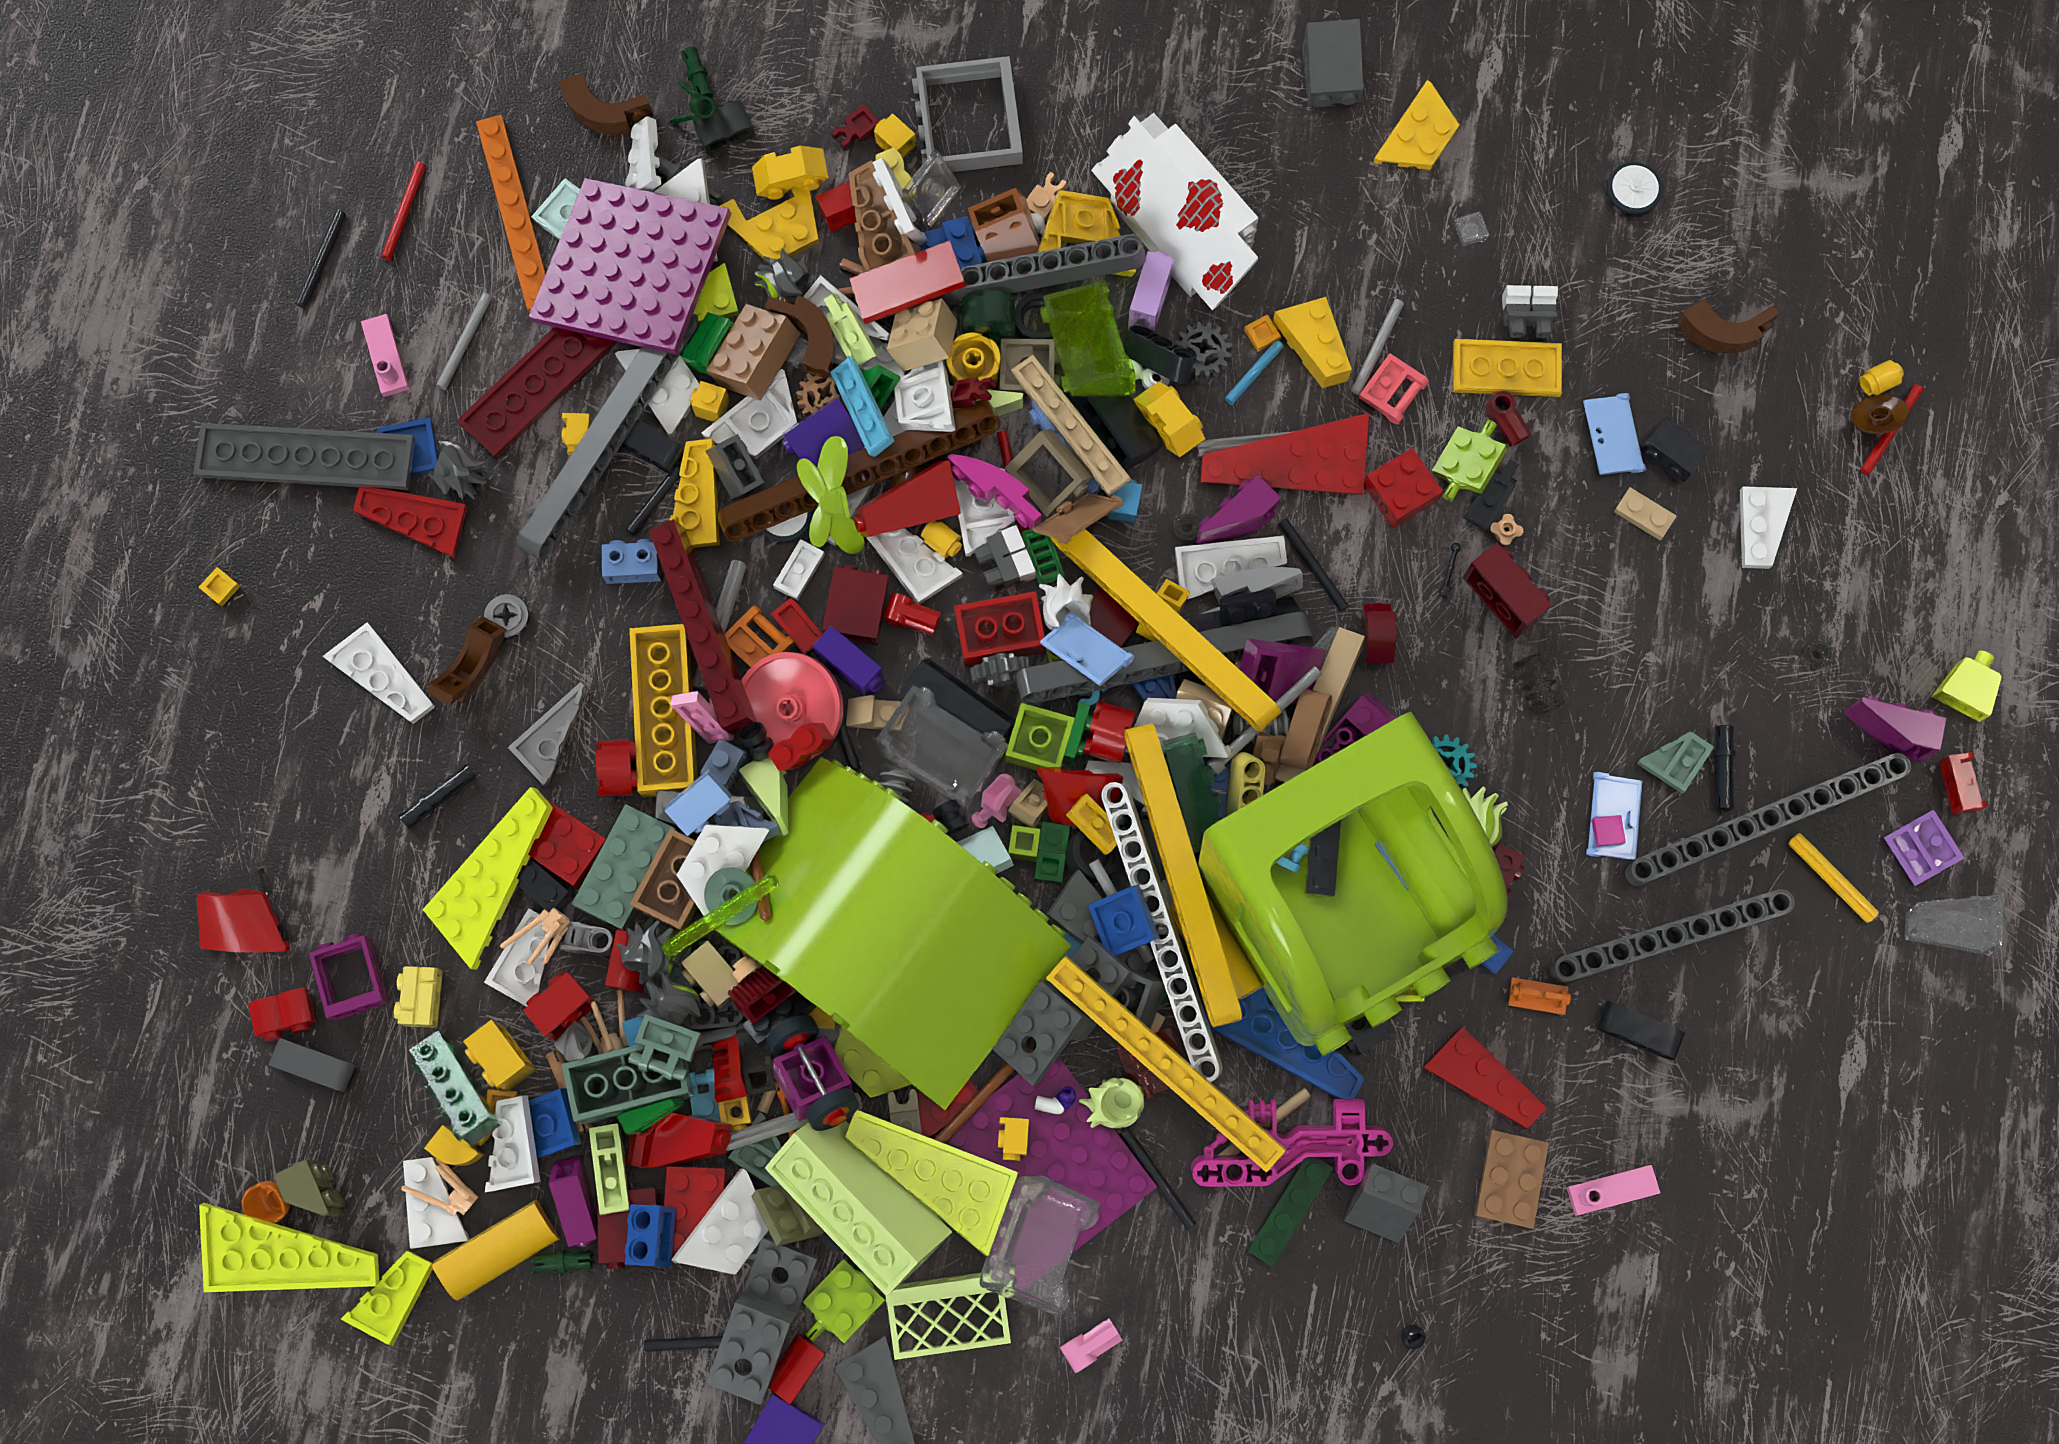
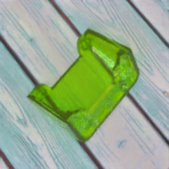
(1088, 342)

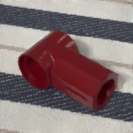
(1508, 421)

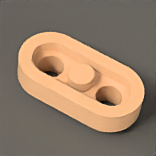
(744, 968)

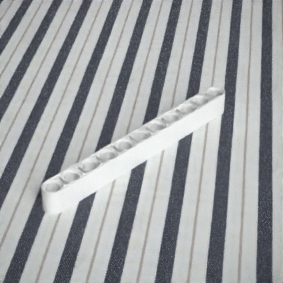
(1172, 941)

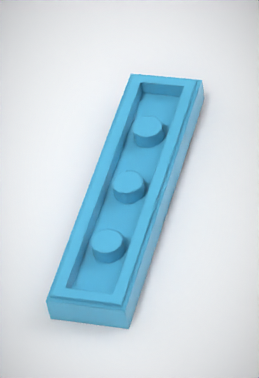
(862, 406)

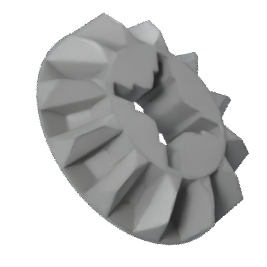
(516, 607)

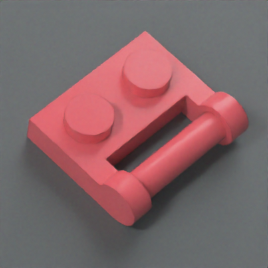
(1386, 383)

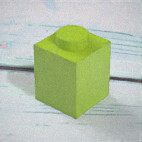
(1024, 843)

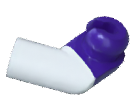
(1058, 1103)

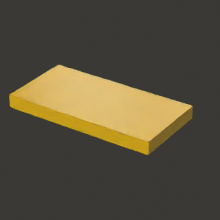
(1508, 367)

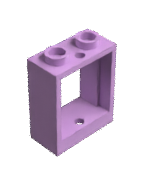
(1151, 290)

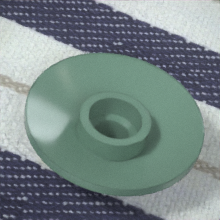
(720, 889)

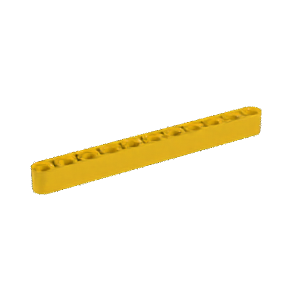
(1171, 630)
(1183, 875)

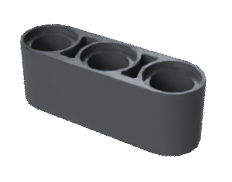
(312, 1065)

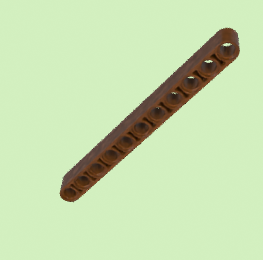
(907, 451)

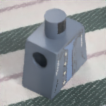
(725, 763)

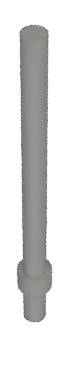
(1218, 764)

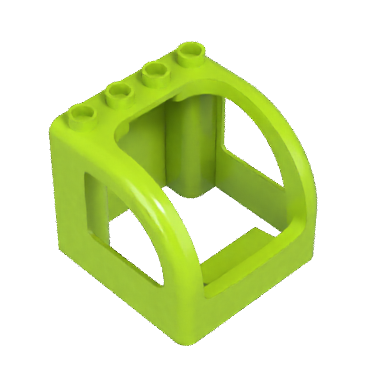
(1373, 940)

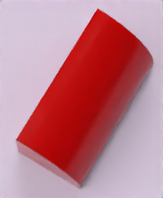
(618, 975)
(795, 1368)

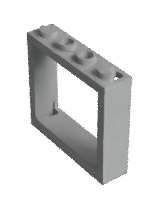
(966, 72)

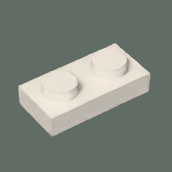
(799, 569)

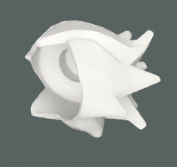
(1064, 600)

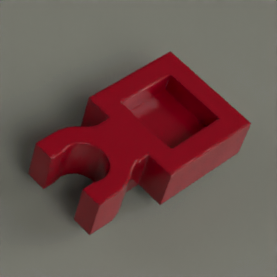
(858, 124)
(967, 391)

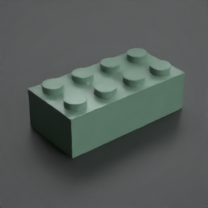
(621, 868)

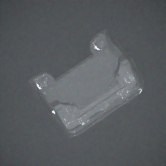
(940, 748)
(1037, 1243)

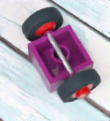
(811, 1074)

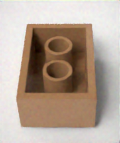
(753, 352)
(661, 891)

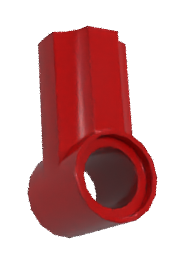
(905, 612)
(640, 1148)

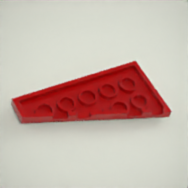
(1309, 459)

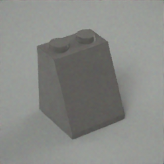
(1333, 62)
(1385, 1203)

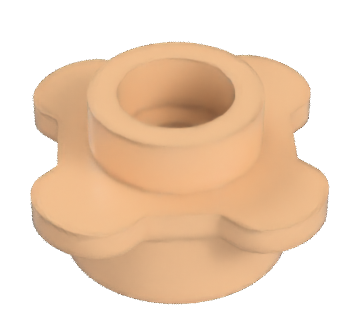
(1501, 535)

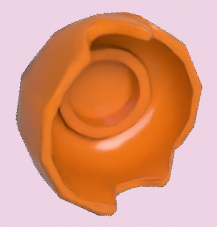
(265, 1202)

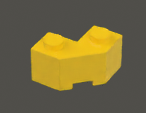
(801, 168)
(1171, 417)

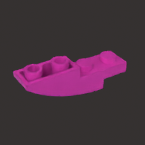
(989, 481)

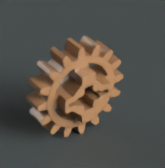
(817, 388)

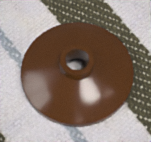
(1880, 414)

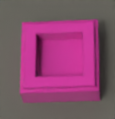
(1608, 831)

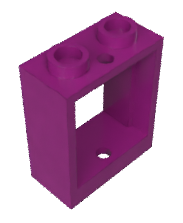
(328, 951)

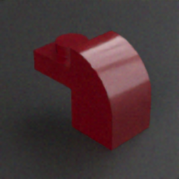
(1379, 633)

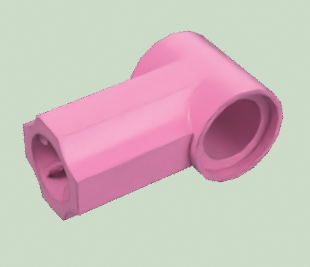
(1086, 1348)

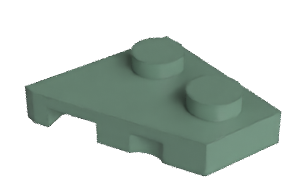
(1678, 761)
(757, 1156)

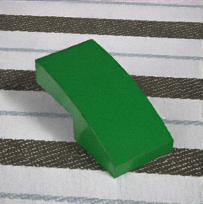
(1052, 851)

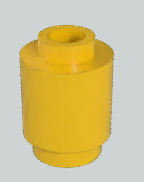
(1881, 378)
(941, 539)

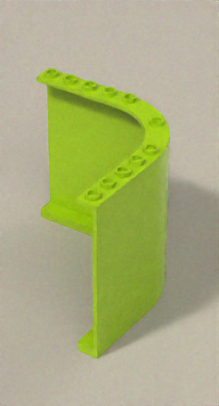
(896, 930)

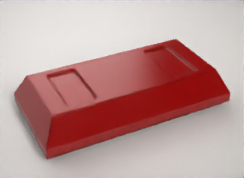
(797, 625)

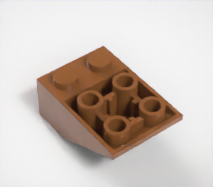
(1005, 226)

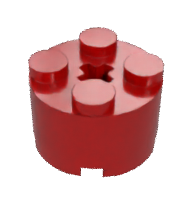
(1106, 732)
(614, 767)

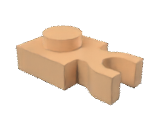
(1042, 198)

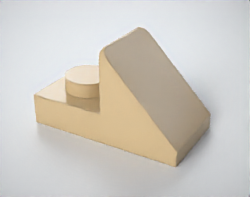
(869, 712)
(1030, 805)

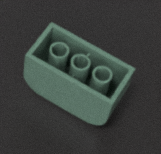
(610, 1085)

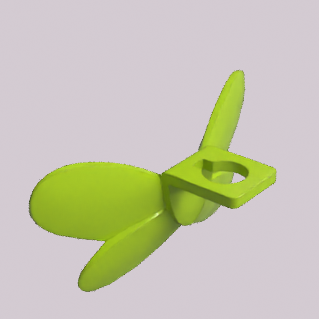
(825, 487)

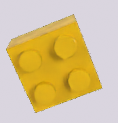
(499, 1056)

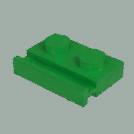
(1075, 743)

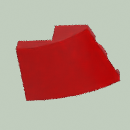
(1066, 787)
(238, 922)

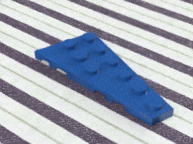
(1268, 1037)

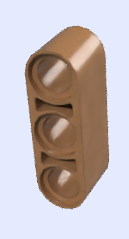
(1306, 729)

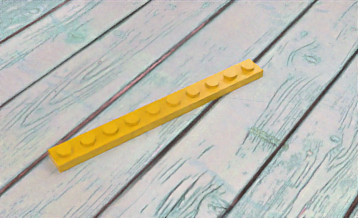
(1166, 1063)

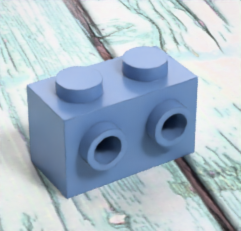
(630, 562)

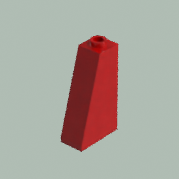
(914, 501)

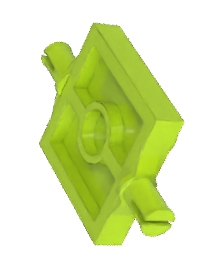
(1469, 460)
(842, 1302)

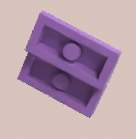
(1924, 847)

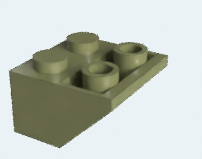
(310, 1188)

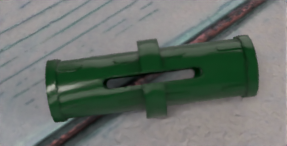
(696, 71)
(562, 1262)

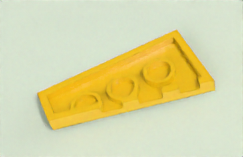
(697, 495)

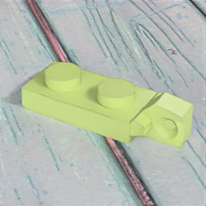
(849, 330)

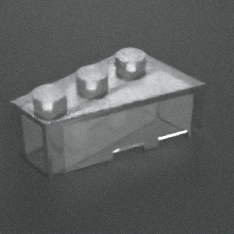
(1959, 924)

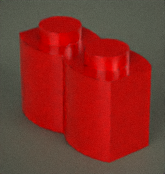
(804, 742)
(282, 1013)

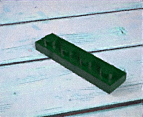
(1290, 1210)

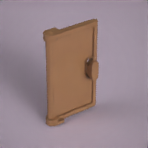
(1077, 516)

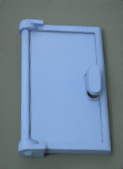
(1617, 432)
(1080, 642)
(1611, 798)

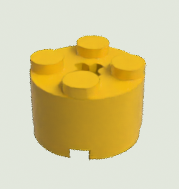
(977, 349)

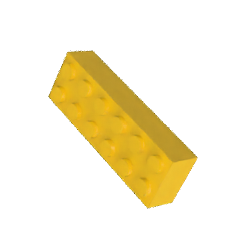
(662, 736)

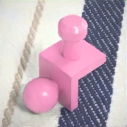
(996, 800)

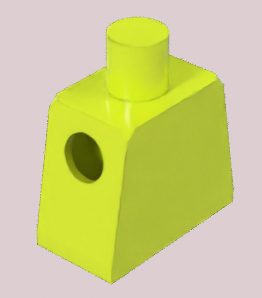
(1971, 686)

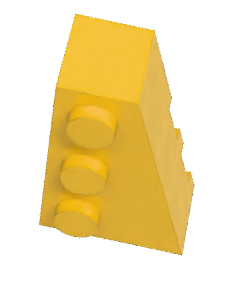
(1316, 340)

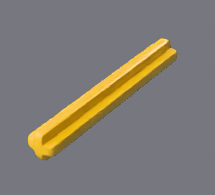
(1833, 878)

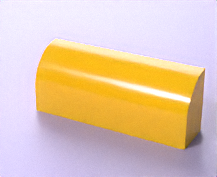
(1242, 974)
(495, 1251)

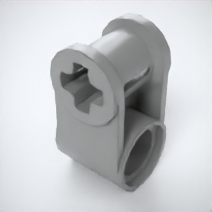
(583, 939)

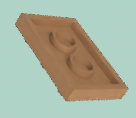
(1511, 1179)

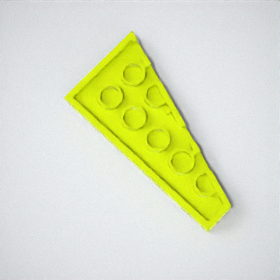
(483, 885)
(950, 1182)
(262, 1255)

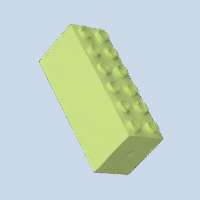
(858, 1205)

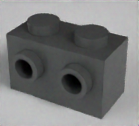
(734, 466)

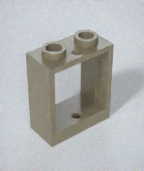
(1049, 440)

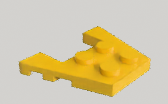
(1080, 220)
(783, 226)

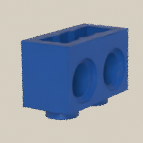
(656, 1236)

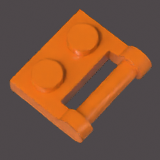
(748, 644)

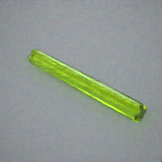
(720, 915)

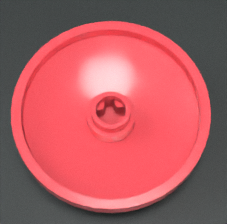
(791, 692)

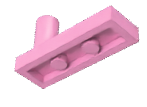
(385, 355)
(700, 716)
(1613, 1190)

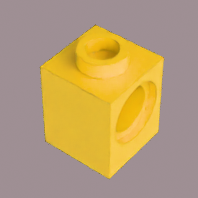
(894, 134)

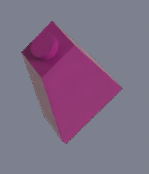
(574, 1201)

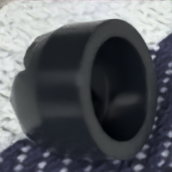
(1410, 1331)

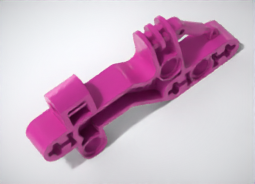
(1340, 1140)

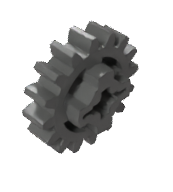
(1215, 354)
(998, 669)

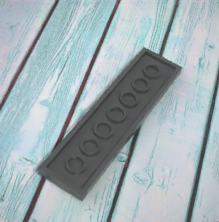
(304, 456)

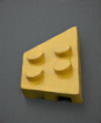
(1420, 132)

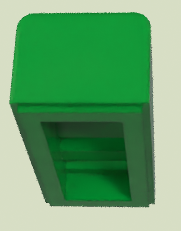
(1030, 535)
(643, 1117)

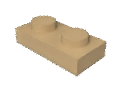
(1645, 513)

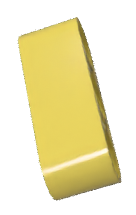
(1242, 781)

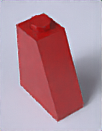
(687, 1139)

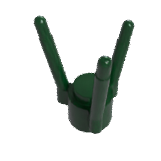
(699, 105)

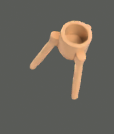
(554, 925)
(608, 1042)
(461, 1197)

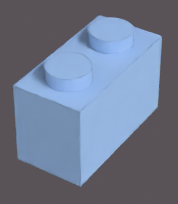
(699, 803)

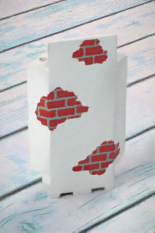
(1180, 207)

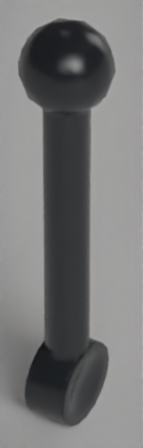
(1445, 590)

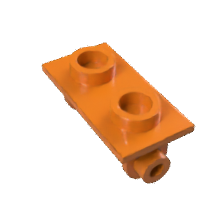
(1539, 996)

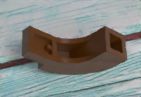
(602, 116)
(1721, 336)
(820, 351)
(471, 664)

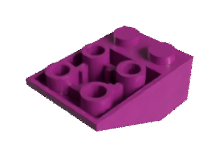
(1241, 515)
(1278, 665)
(1362, 719)
(1898, 727)

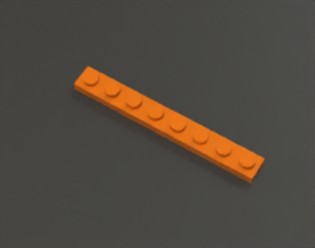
(512, 206)

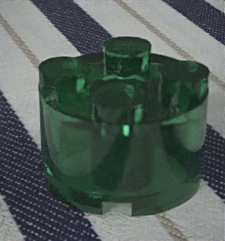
(989, 315)

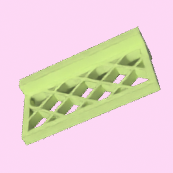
(942, 1289)

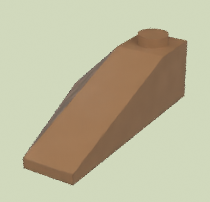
(877, 232)

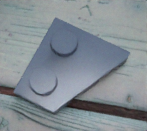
(740, 815)

